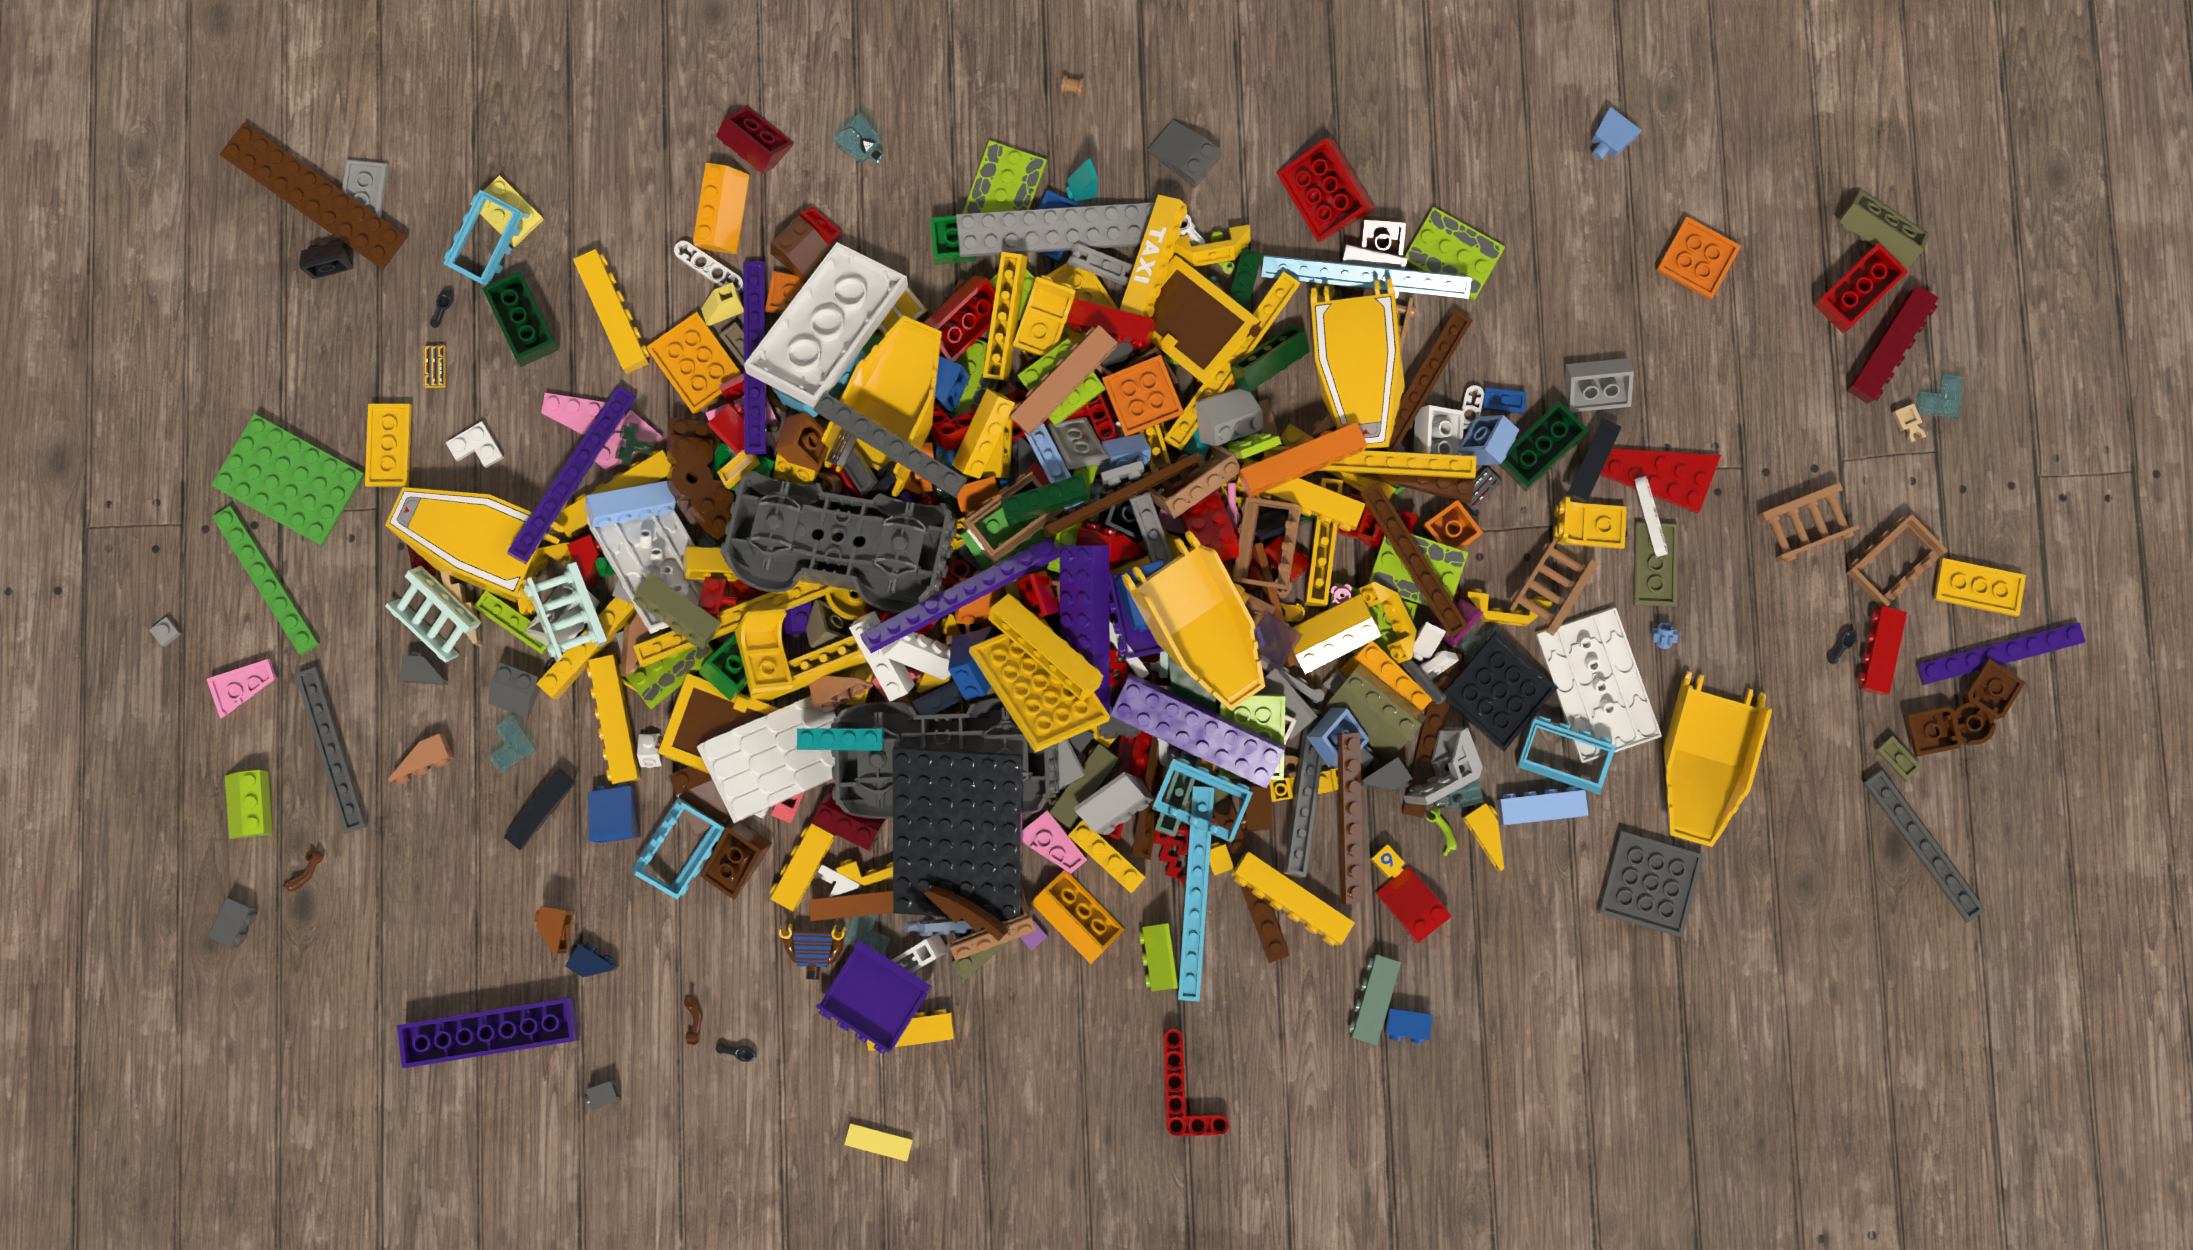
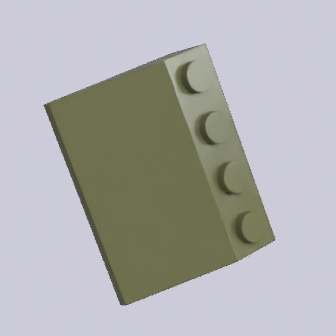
(1379, 711)

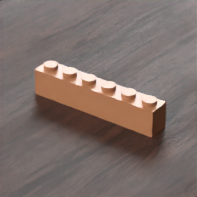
(1064, 380)

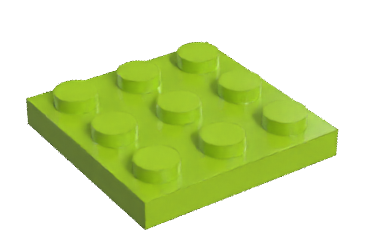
(1082, 395)

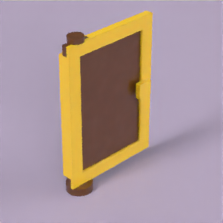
(1198, 322)
(701, 715)

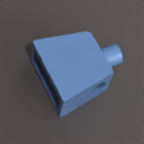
(1613, 135)

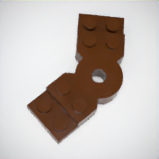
(690, 453)
(1984, 700)

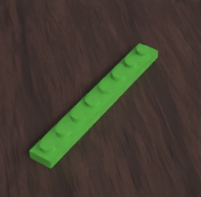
(265, 580)

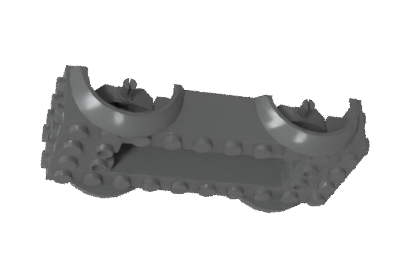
(774, 548)
(866, 777)

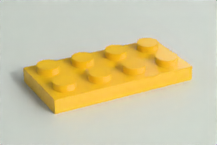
(388, 445)
(1979, 587)

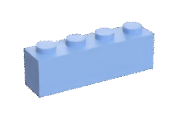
(629, 504)
(1542, 807)

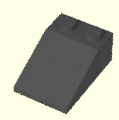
(1185, 153)

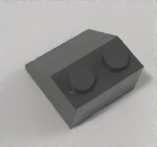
(513, 690)
(1388, 778)

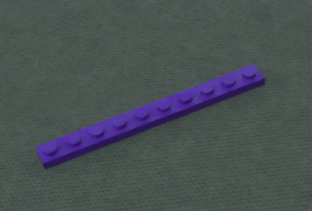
(754, 331)
(571, 475)
(959, 595)

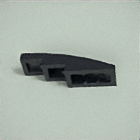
(1594, 460)
(539, 809)

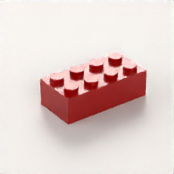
(1860, 288)
(964, 317)
(1211, 525)

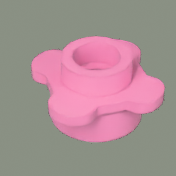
(1336, 591)

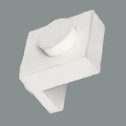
(646, 752)

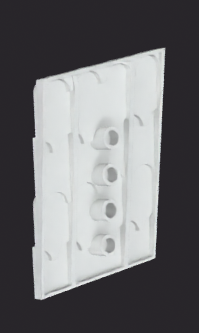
(648, 548)
(1598, 682)
(761, 762)

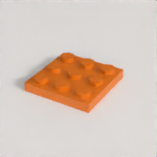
(1698, 258)
(1143, 396)

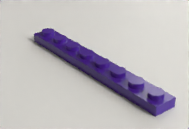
(2001, 653)

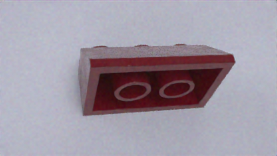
(754, 139)
(849, 827)

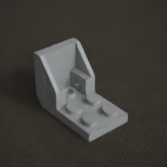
(1121, 475)
(1457, 749)

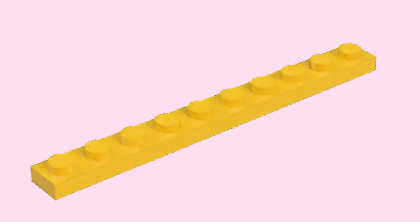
(1266, 313)
(1402, 464)
(674, 643)

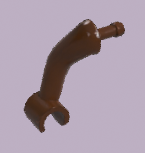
(313, 858)
(693, 1007)

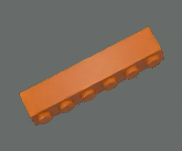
(1303, 459)

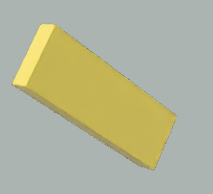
(878, 1142)

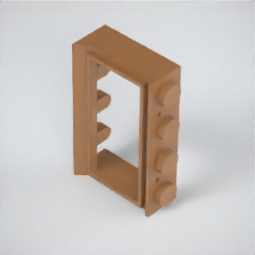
(1200, 487)
(990, 504)
(1247, 531)
(1886, 538)
(984, 940)

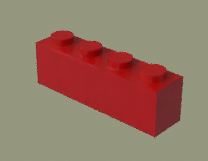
(1119, 324)
(1882, 650)

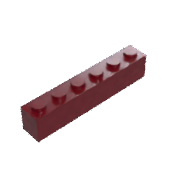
(1892, 344)

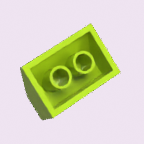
(248, 804)
(1158, 957)

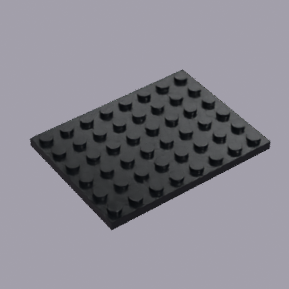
(957, 829)

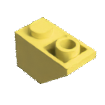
(722, 304)

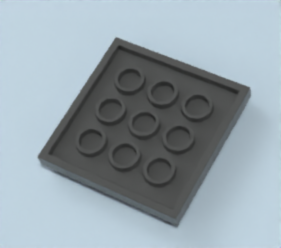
(1651, 884)

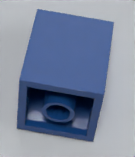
(950, 383)
(1133, 613)
(964, 668)
(612, 814)

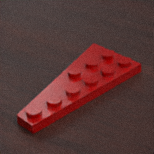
(1672, 476)

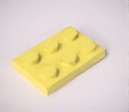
(499, 217)

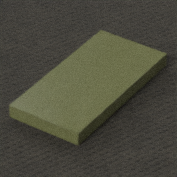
(1655, 576)

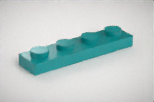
(840, 739)

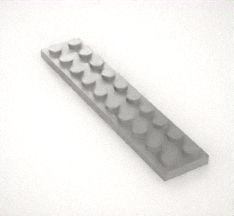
(1052, 229)

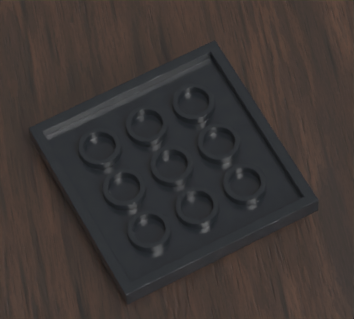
(1499, 691)

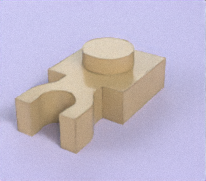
(1908, 420)

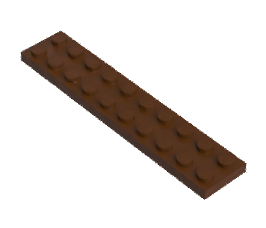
(313, 195)

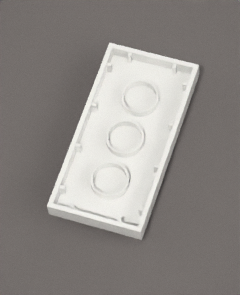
(826, 325)

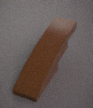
(959, 907)

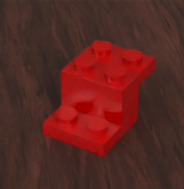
(1368, 529)

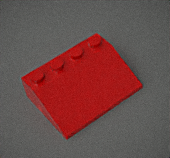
(1325, 190)

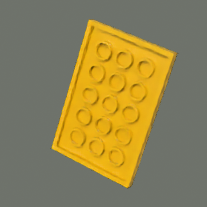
(1033, 697)

